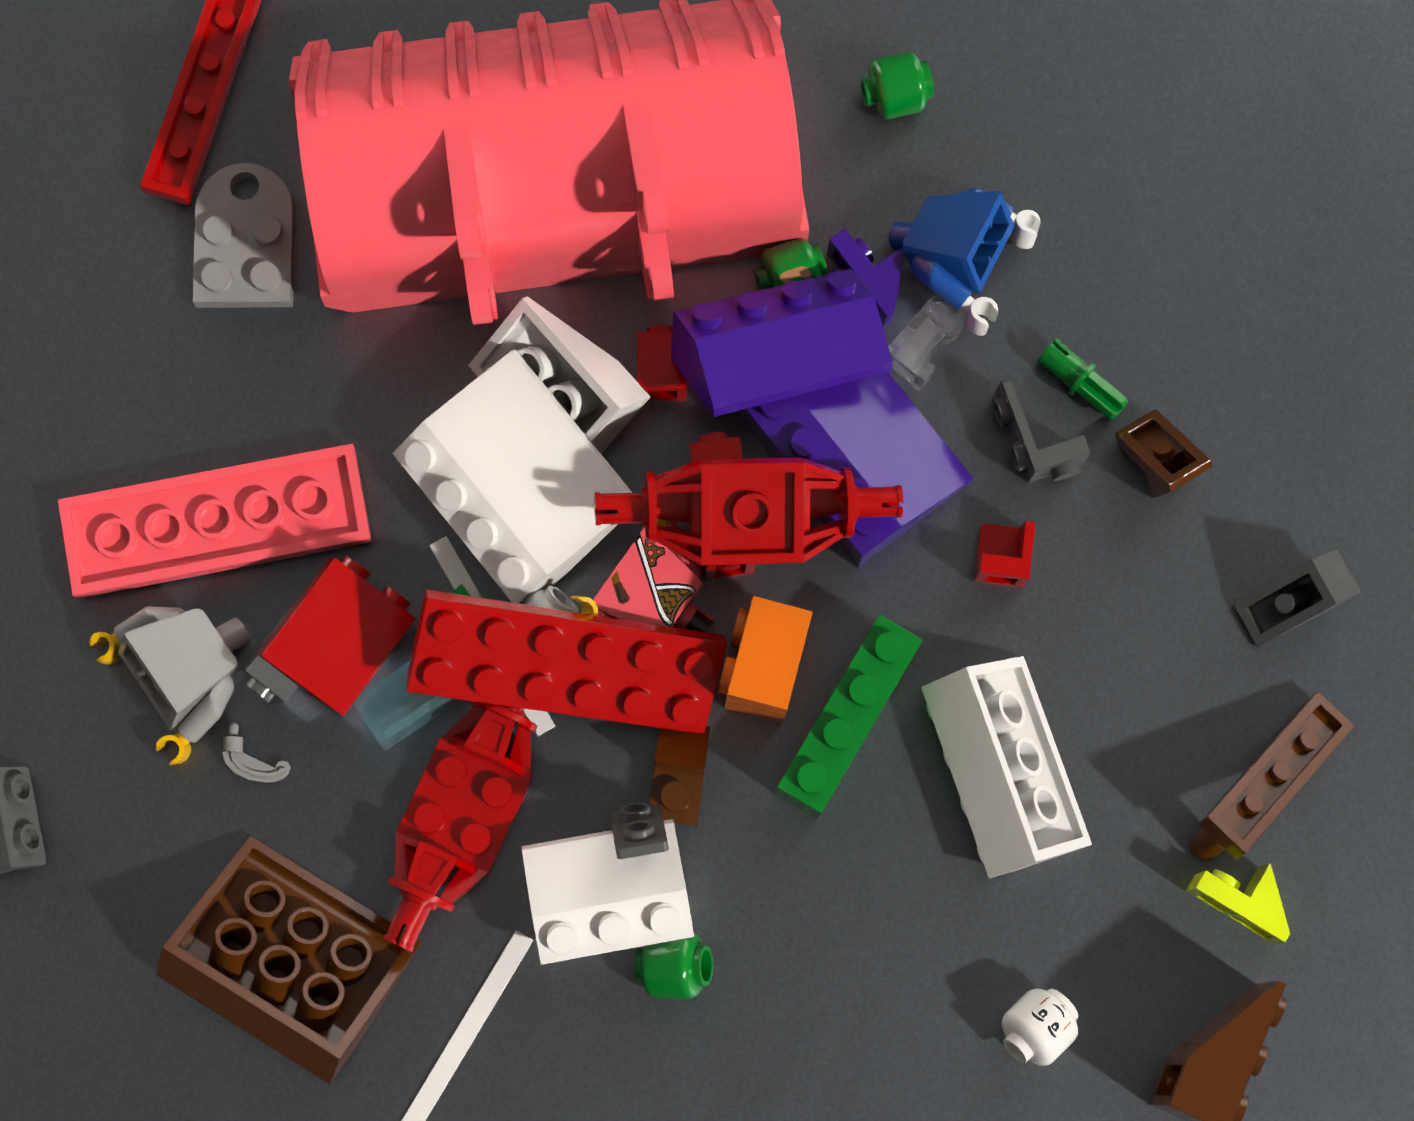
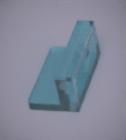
(395, 712)

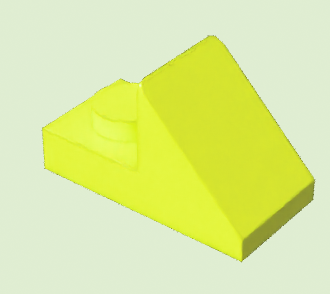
(1256, 909)

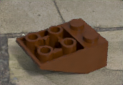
(1213, 1066)

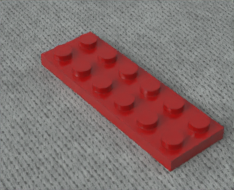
(564, 662)

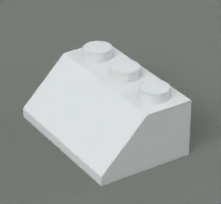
(602, 904)

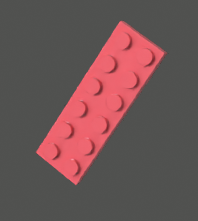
(214, 521)

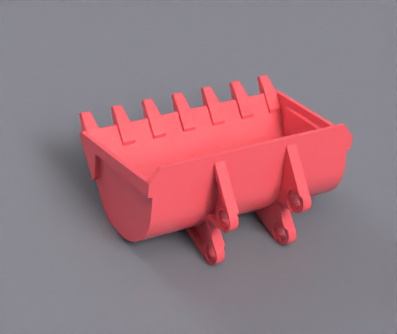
(547, 153)

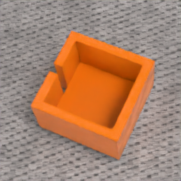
(768, 658)

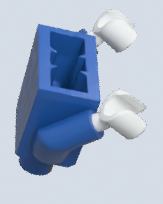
(958, 244)

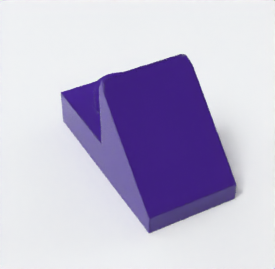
(880, 279)

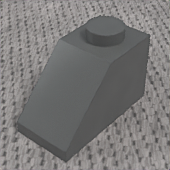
(1297, 597)

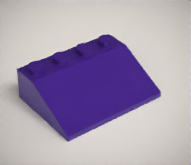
(878, 436)

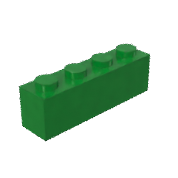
(848, 716)

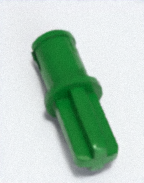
(1082, 379)

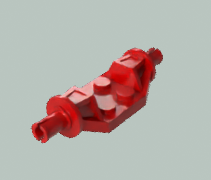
(749, 509)
(460, 814)

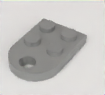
(244, 244)

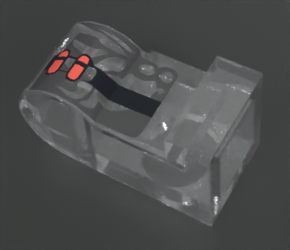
(922, 337)

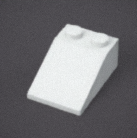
(576, 372)

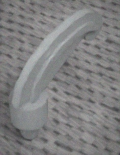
(246, 765)

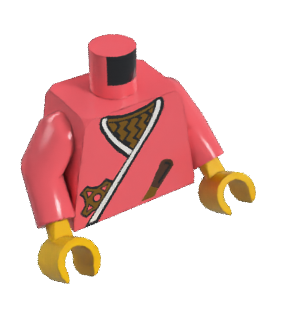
(652, 588)

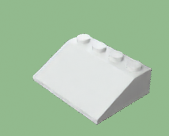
(512, 477)

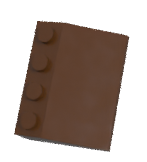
(285, 959)

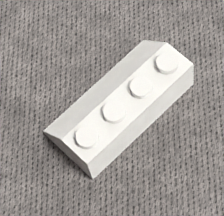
(1005, 765)

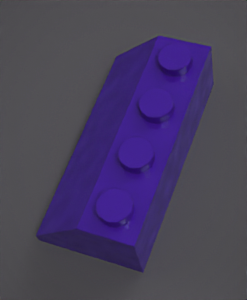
(780, 342)

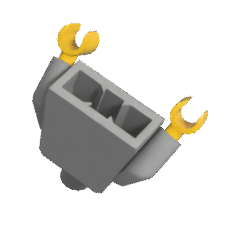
(179, 665)

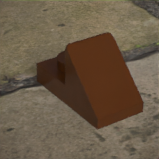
(1162, 453)
(679, 775)

